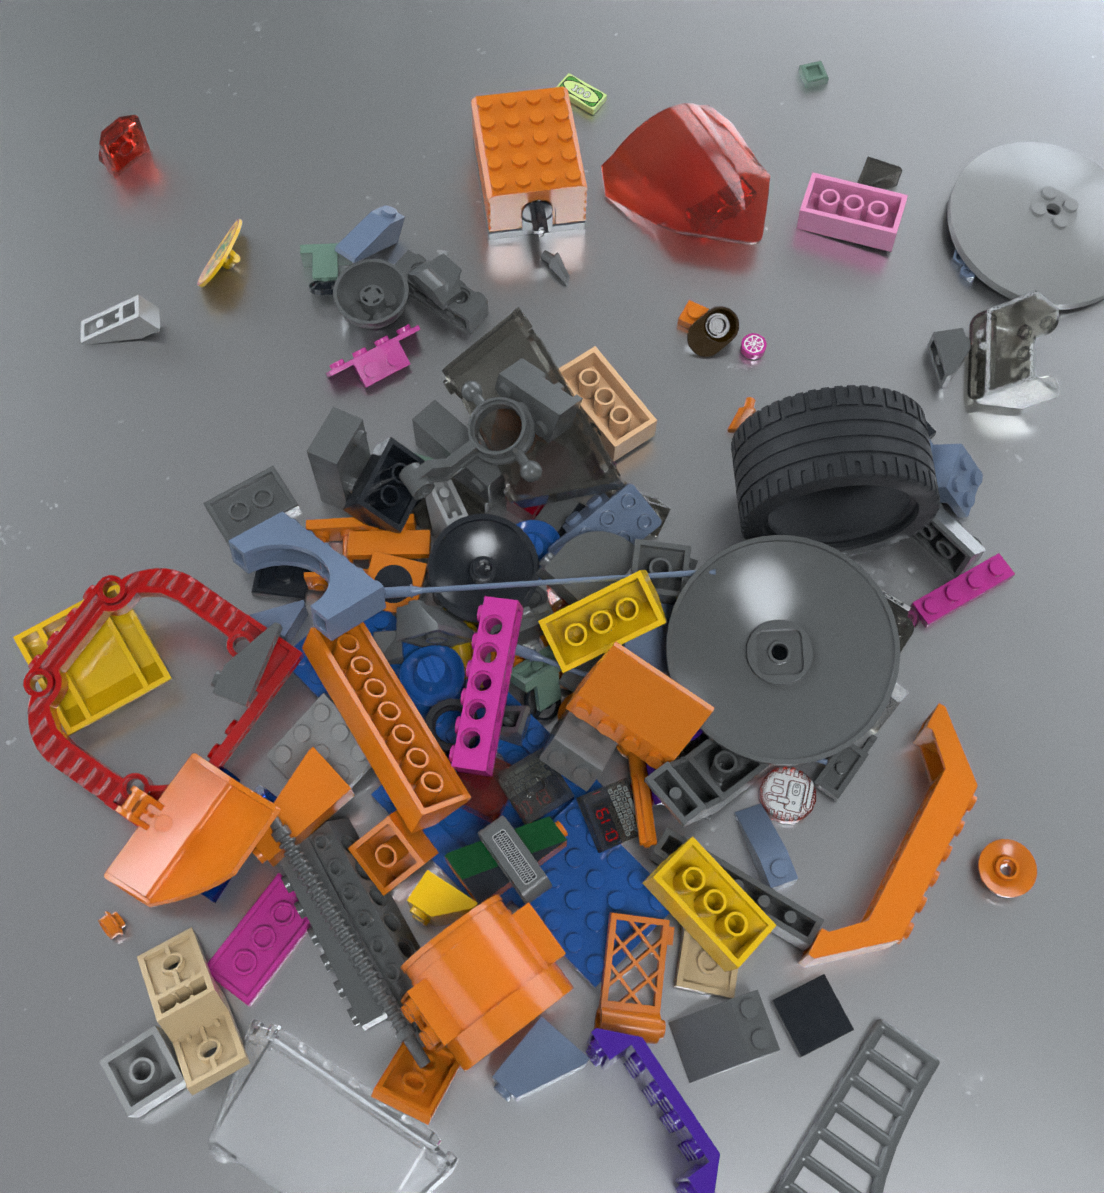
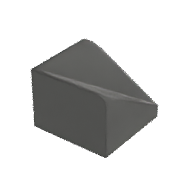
(392, 649)

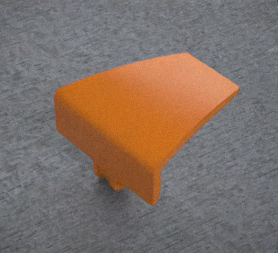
(190, 835)

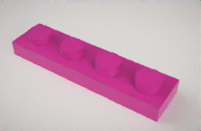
(962, 590)

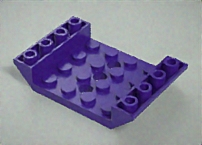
(609, 1046)

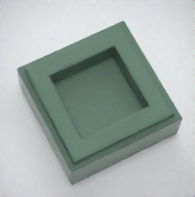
(813, 74)

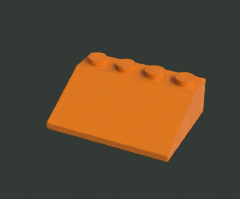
(638, 706)

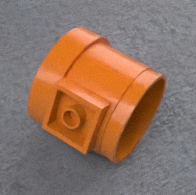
(483, 980)

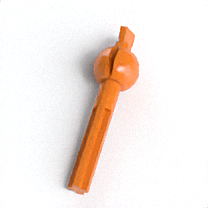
(641, 798)

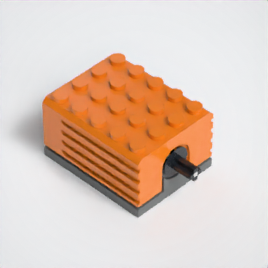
(529, 162)

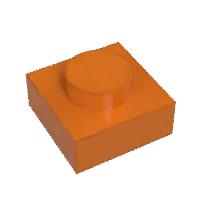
(691, 313)

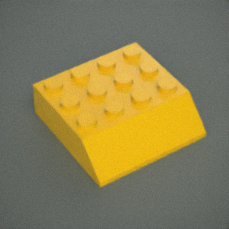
(108, 673)

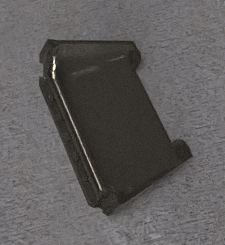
(571, 463)

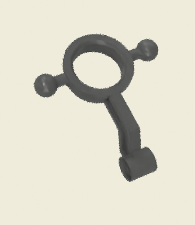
(421, 478)

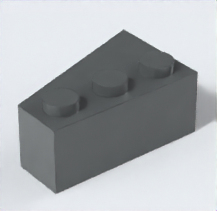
(548, 403)

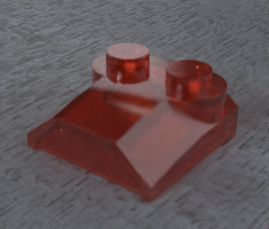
(122, 144)
(486, 795)

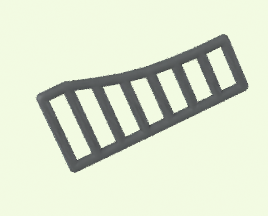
(835, 1105)

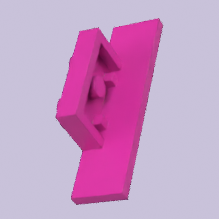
(378, 362)

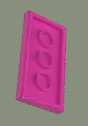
(259, 943)

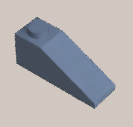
(374, 233)
(766, 848)

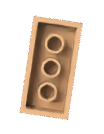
(609, 403)

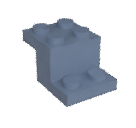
(956, 477)

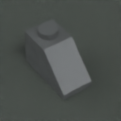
(948, 353)

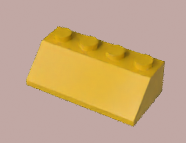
(600, 619)
(709, 905)

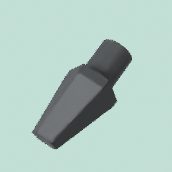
(557, 265)

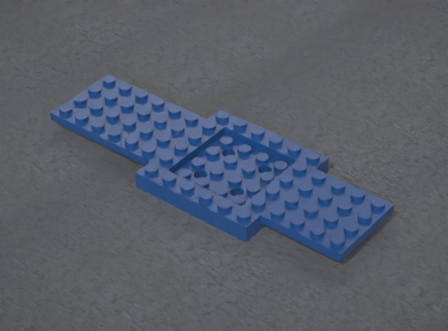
(582, 880)

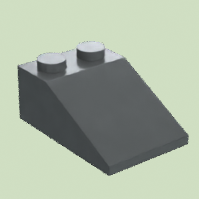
(724, 1036)

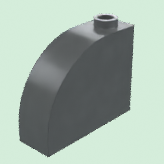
(586, 556)

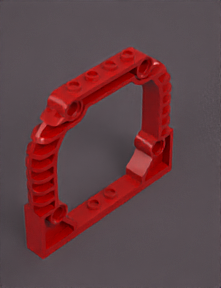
(81, 627)

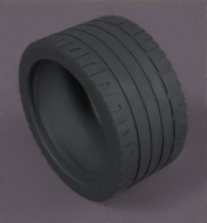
(836, 468)

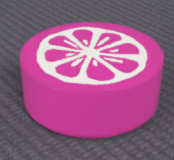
(753, 346)

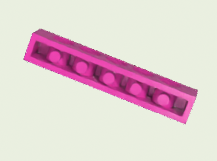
(482, 758)

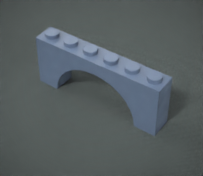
(283, 541)

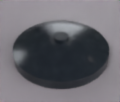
(481, 552)

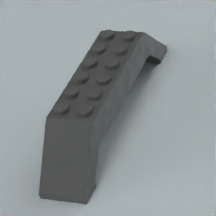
(703, 781)

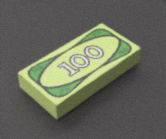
(583, 94)

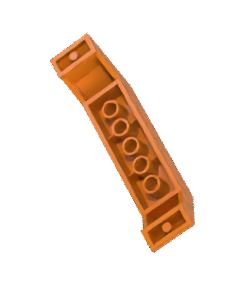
(918, 854)

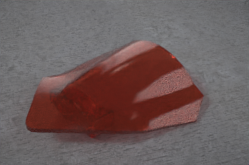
(691, 176)

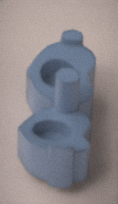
(965, 273)

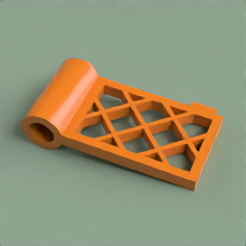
(634, 1017)

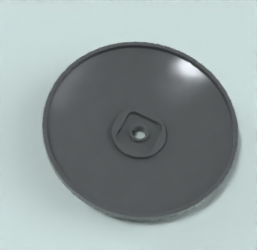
(835, 637)

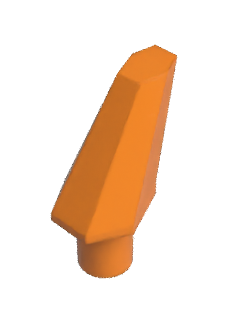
(742, 414)

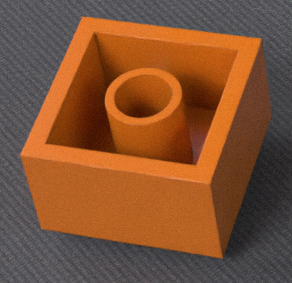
(391, 852)

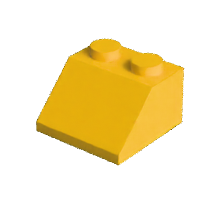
(438, 902)

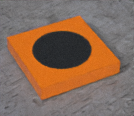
(394, 572)

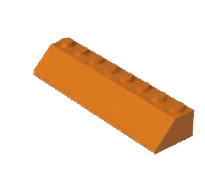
(387, 726)

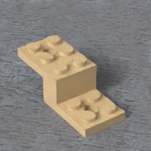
(192, 1011)

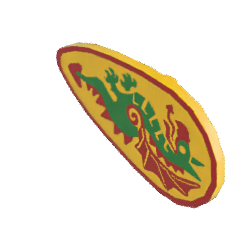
(220, 255)

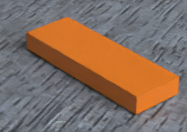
(407, 544)

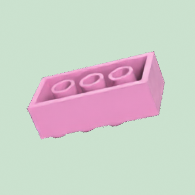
(851, 211)

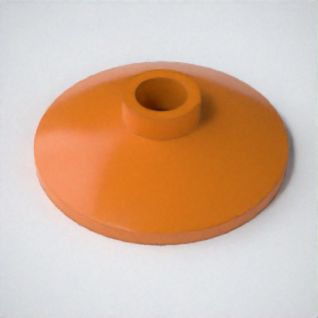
(1020, 865)

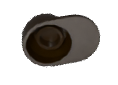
(713, 331)

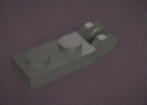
(842, 769)

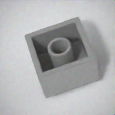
(144, 1072)

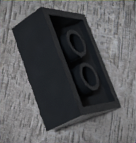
(379, 494)

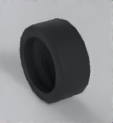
(436, 711)

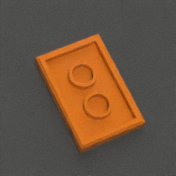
(416, 1089)

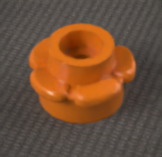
(112, 924)

